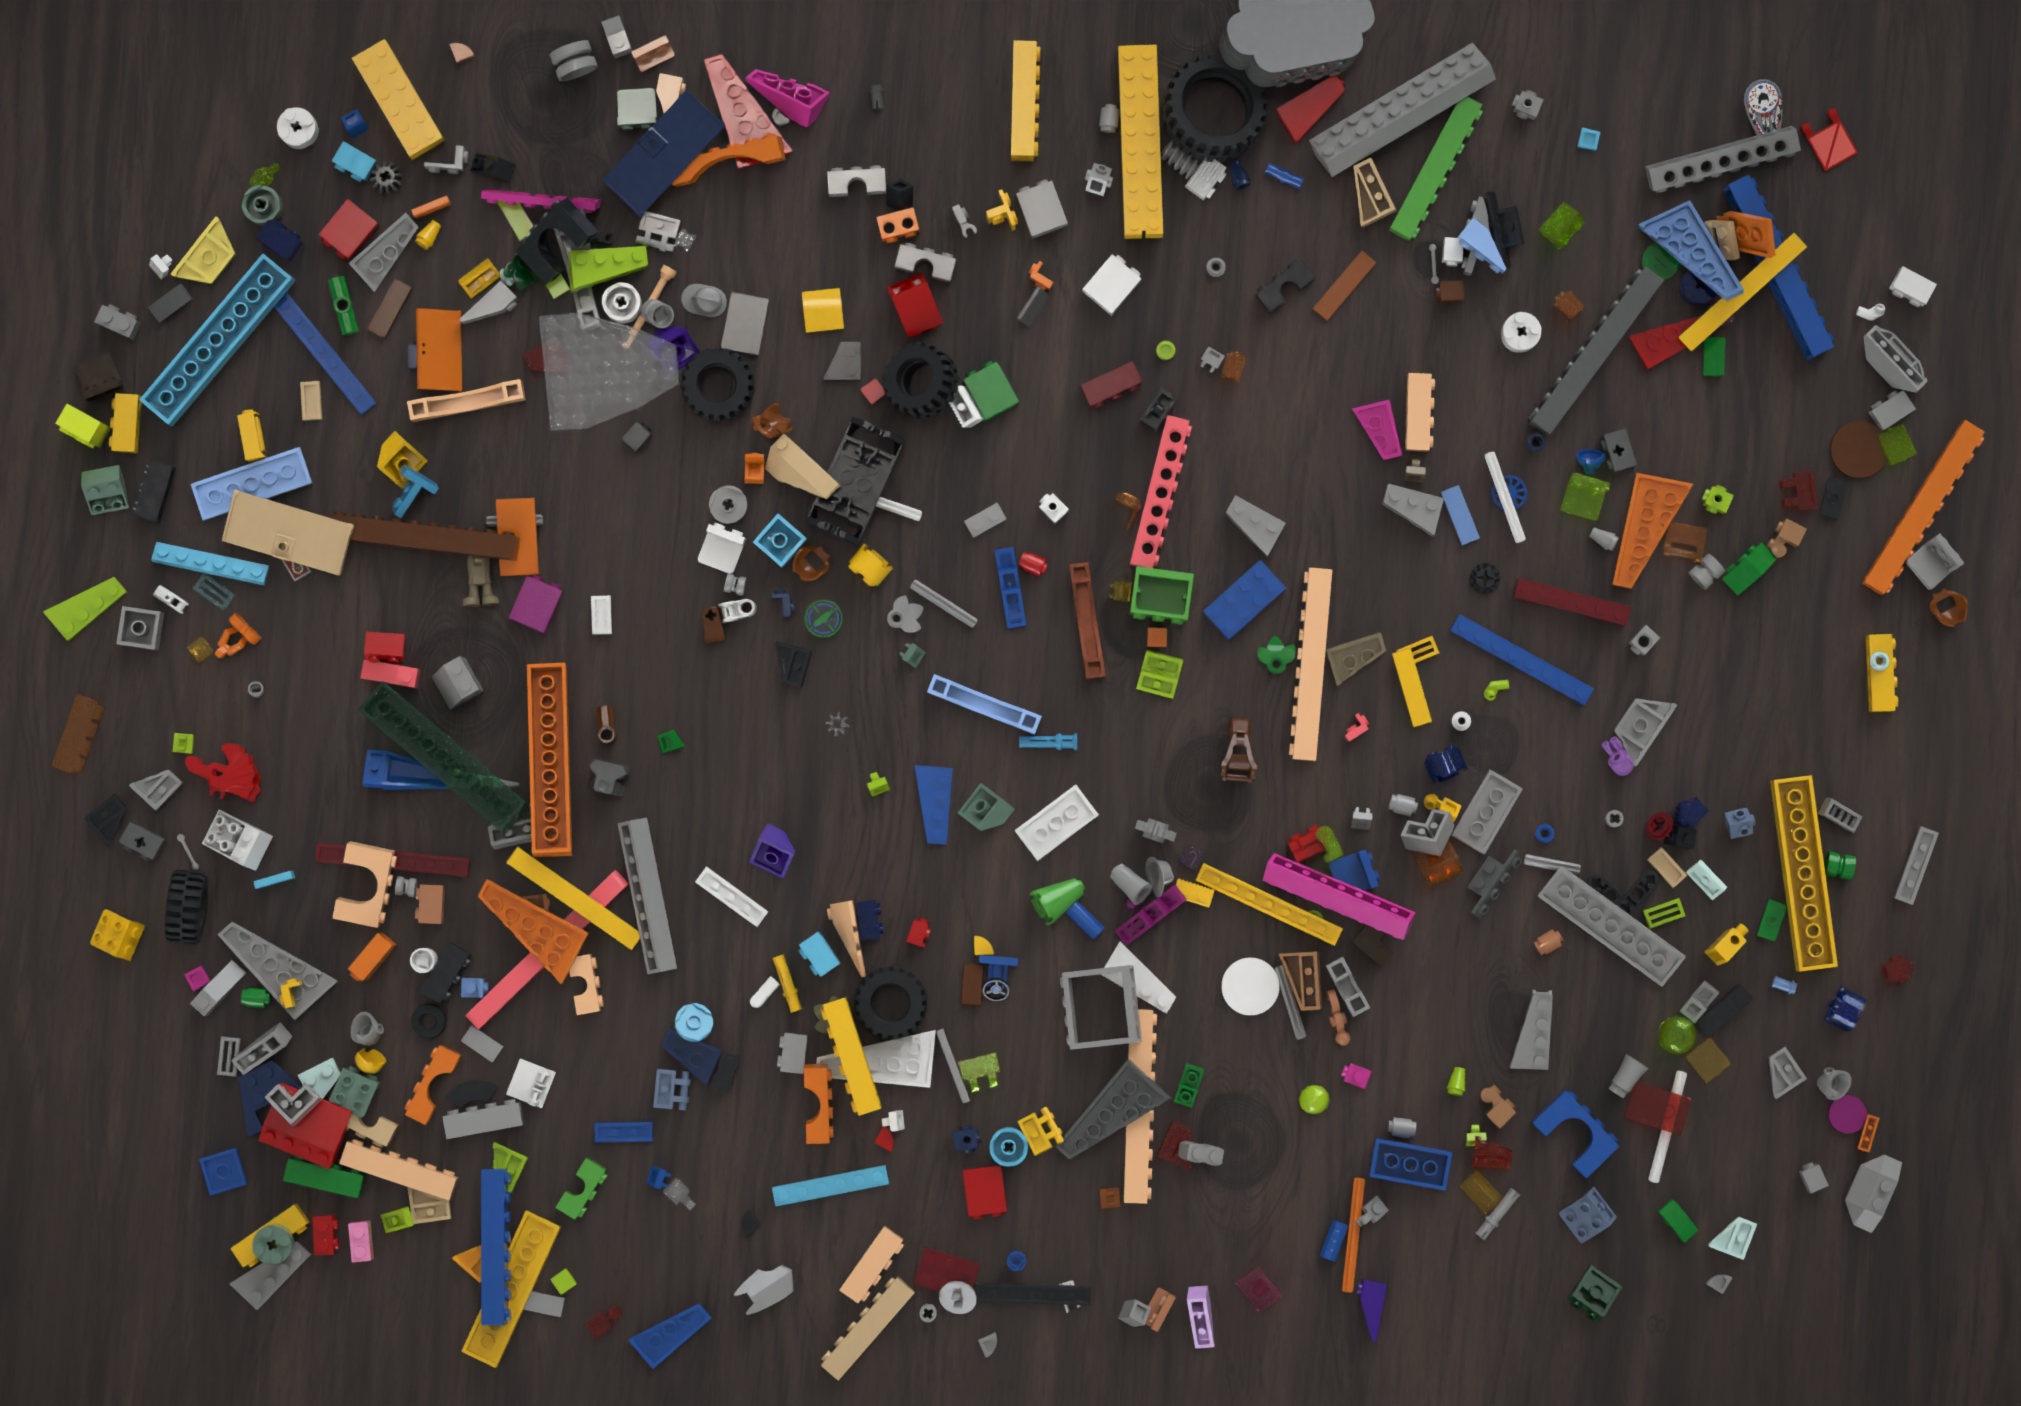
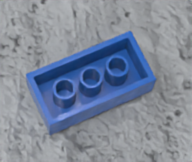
(1244, 600)
(1410, 1164)

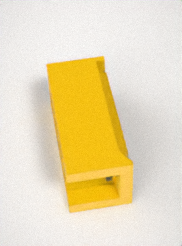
(251, 435)

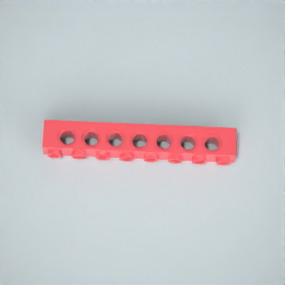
(1172, 425)

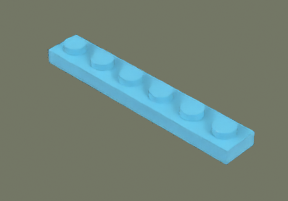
(210, 563)
(830, 1185)

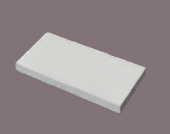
(1056, 822)

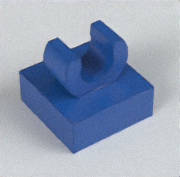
(656, 1177)

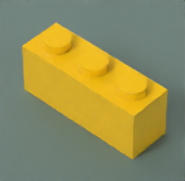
(125, 423)

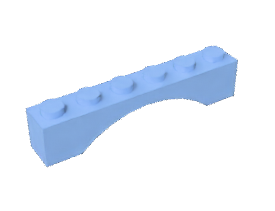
(984, 704)

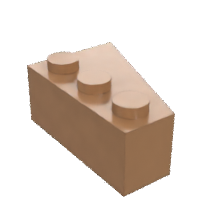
(1305, 978)

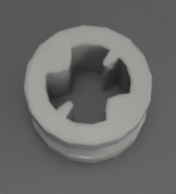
(1614, 824)

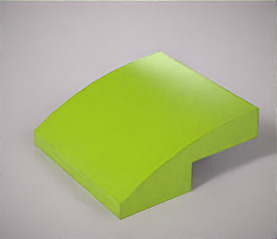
(1159, 674)

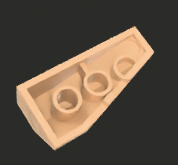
(845, 922)

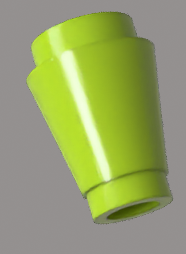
(1456, 1084)

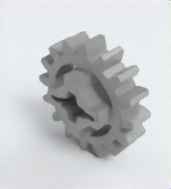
(1155, 830)

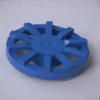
(1512, 491)

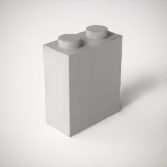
(1041, 208)

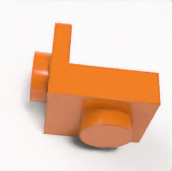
(1040, 280)
(754, 468)

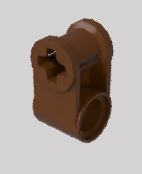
(713, 629)

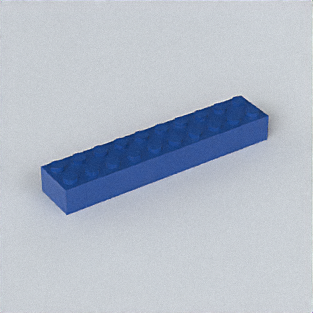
(1787, 284)

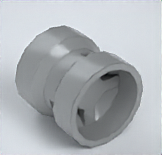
(730, 584)
(406, 886)

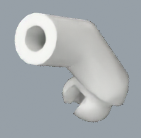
(1871, 314)

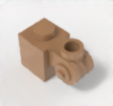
(1787, 532)
(1501, 1109)

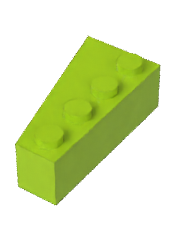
(603, 265)

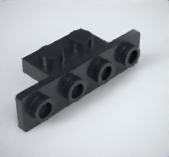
(1505, 227)

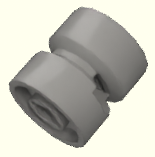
(657, 313)
(1707, 571)

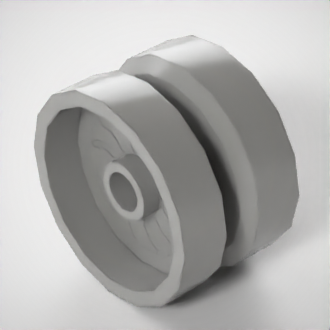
(573, 60)

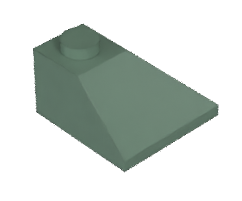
(985, 809)

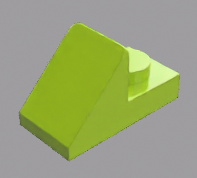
(397, 1219)

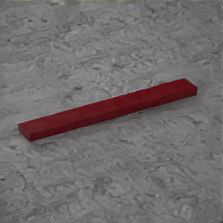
(405, 861)

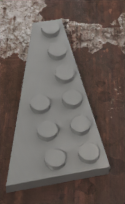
(275, 966)

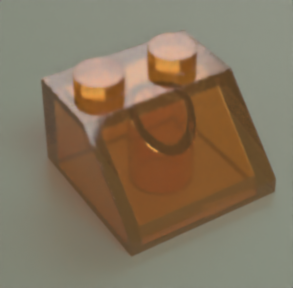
(1438, 868)

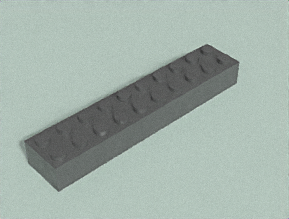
(1598, 347)

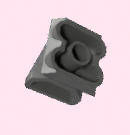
(607, 777)

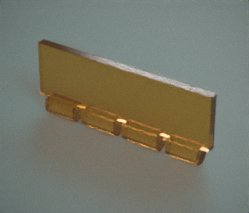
(74, 736)

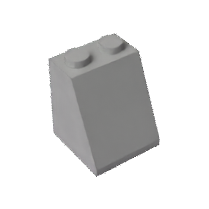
(457, 682)

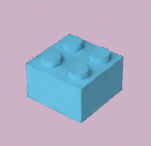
(819, 954)

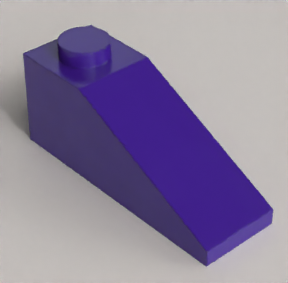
(1372, 1299)

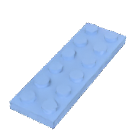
(262, 479)

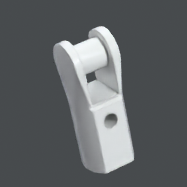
(168, 598)
(764, 992)

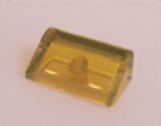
(1481, 1191)

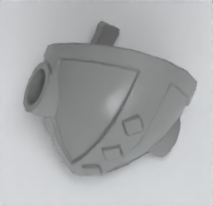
(366, 1029)
(1834, 1083)

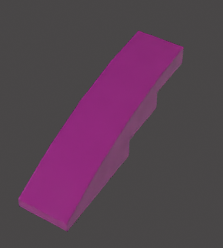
(1150, 915)

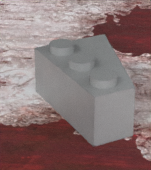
(1415, 506)
(1255, 523)
(518, 833)

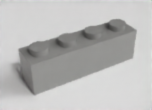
(483, 1120)

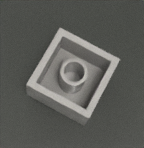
(140, 628)

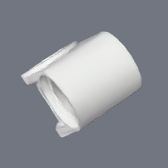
(735, 610)

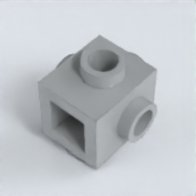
(1527, 111)
(1098, 179)

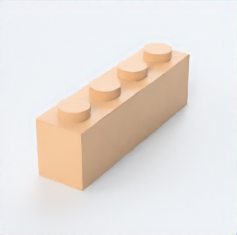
(1418, 412)
(871, 1265)

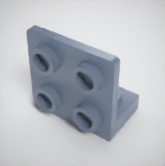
(1588, 1215)

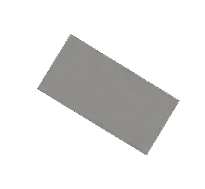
(1486, 812)

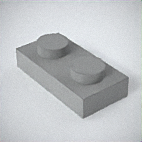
(985, 520)

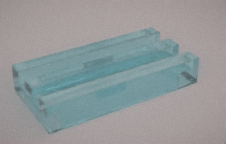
(227, 601)

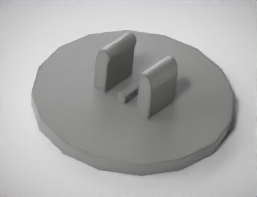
(957, 1297)

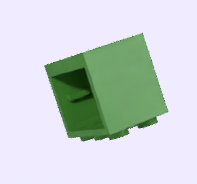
(1161, 595)

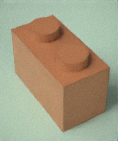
(431, 904)

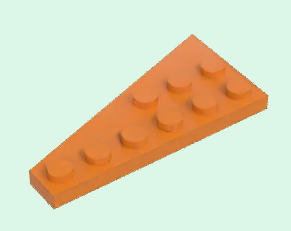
(1648, 518)
(540, 931)

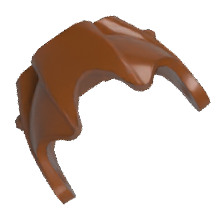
(774, 422)
(804, 568)
(1954, 614)

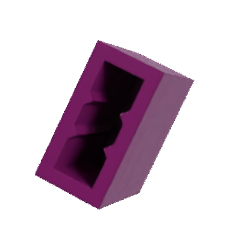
(536, 603)

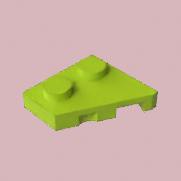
(509, 1159)

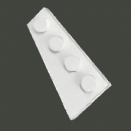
(1147, 984)

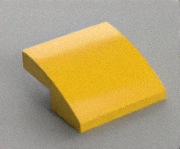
(822, 310)

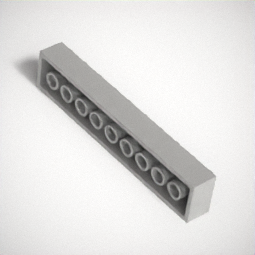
(1402, 109)

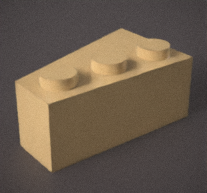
(1372, 194)

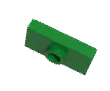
(1771, 920)

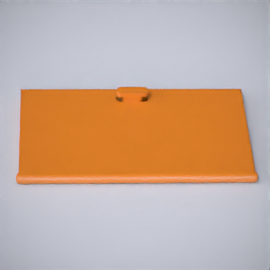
(442, 348)

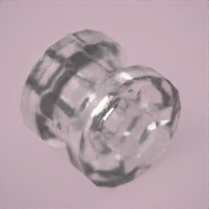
(685, 240)

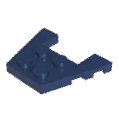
(256, 1086)

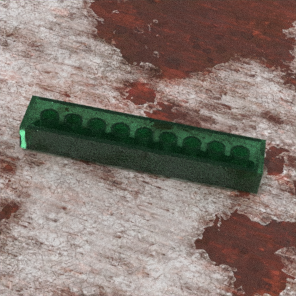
(443, 758)

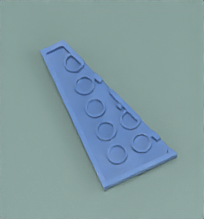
(1689, 242)

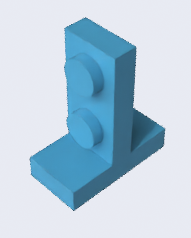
(411, 489)

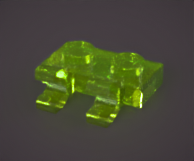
(979, 1067)

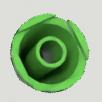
(1056, 899)

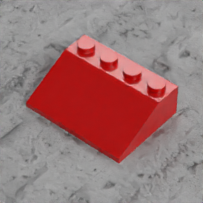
(314, 1138)

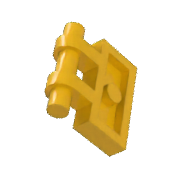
(1035, 1134)

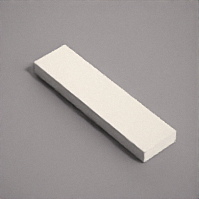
(731, 896)

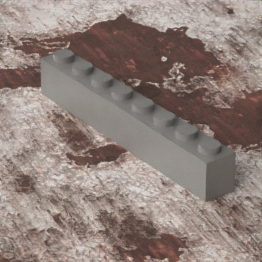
(647, 895)

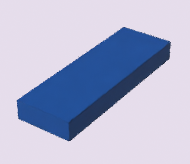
(624, 1132)

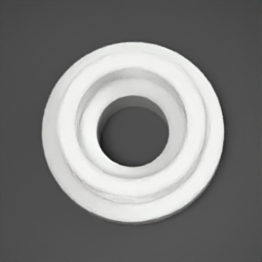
(1456, 725)

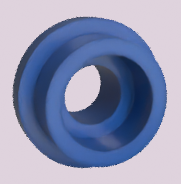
(1549, 837)

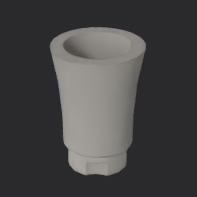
(1131, 884)
(1627, 1076)

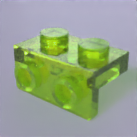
(1562, 225)

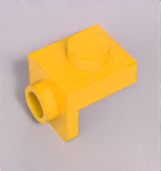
(287, 997)

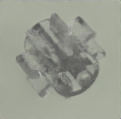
(831, 723)

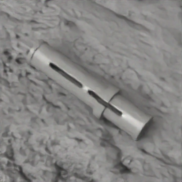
(1500, 1210)

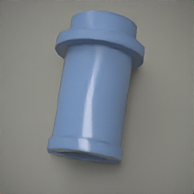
(1784, 985)

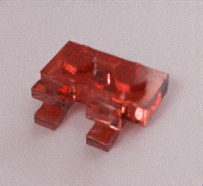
(1804, 491)

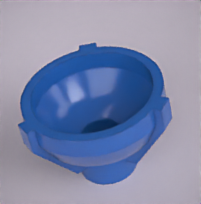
(1590, 459)

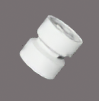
(423, 960)

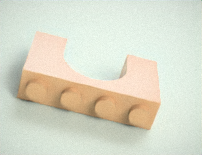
(380, 863)

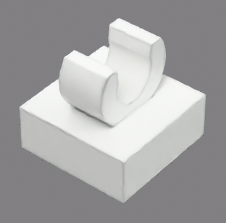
(160, 266)
(895, 1120)

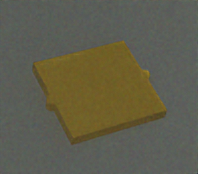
(1708, 1060)

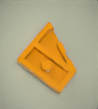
(470, 1261)

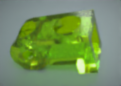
(1326, 836)

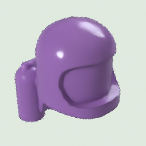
(1619, 759)

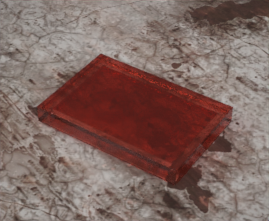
(1658, 1108)

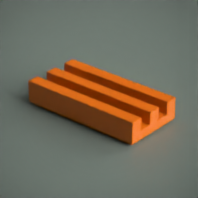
(431, 207)

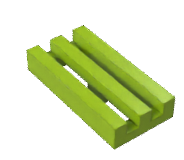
(1648, 918)

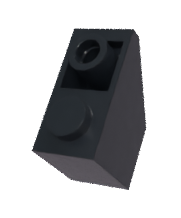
(493, 167)

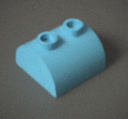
(780, 540)

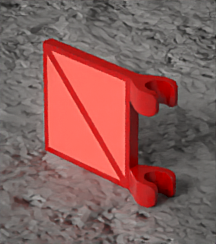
(1830, 144)

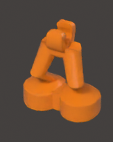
(241, 626)

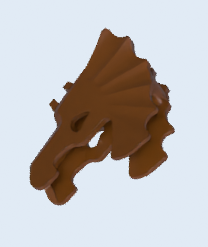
(1238, 735)

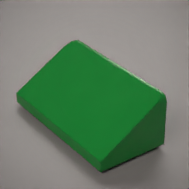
(1714, 357)

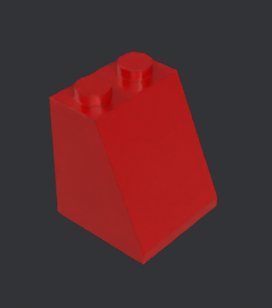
(915, 305)

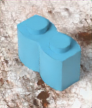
(354, 161)

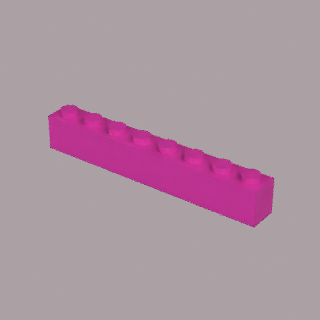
(1338, 896)

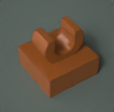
(1110, 1197)

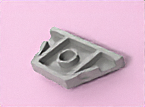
(1642, 725)

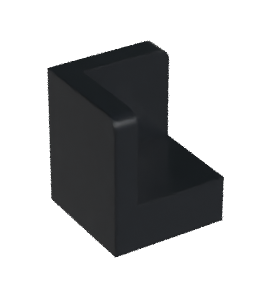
(899, 195)

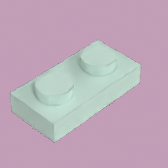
(1706, 879)

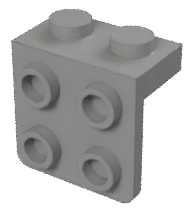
(1934, 561)

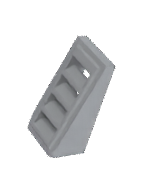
(1832, 805)

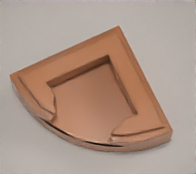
(461, 52)

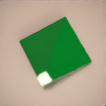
(669, 741)

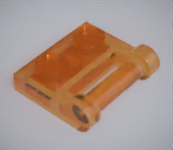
(1685, 535)

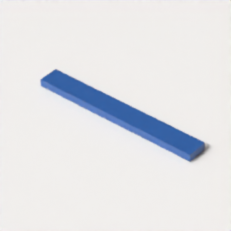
(324, 354)

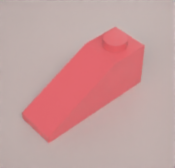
(390, 674)

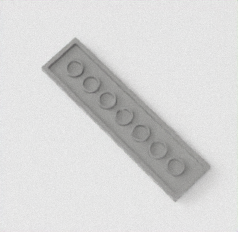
(1611, 926)

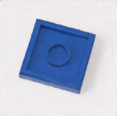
(223, 1171)

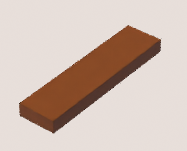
(1344, 285)

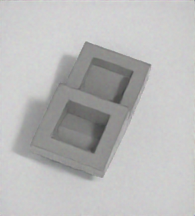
(1699, 1001)

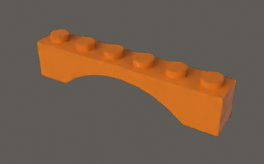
(765, 150)

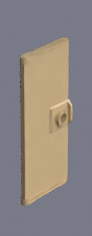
(287, 532)

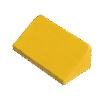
(479, 278)

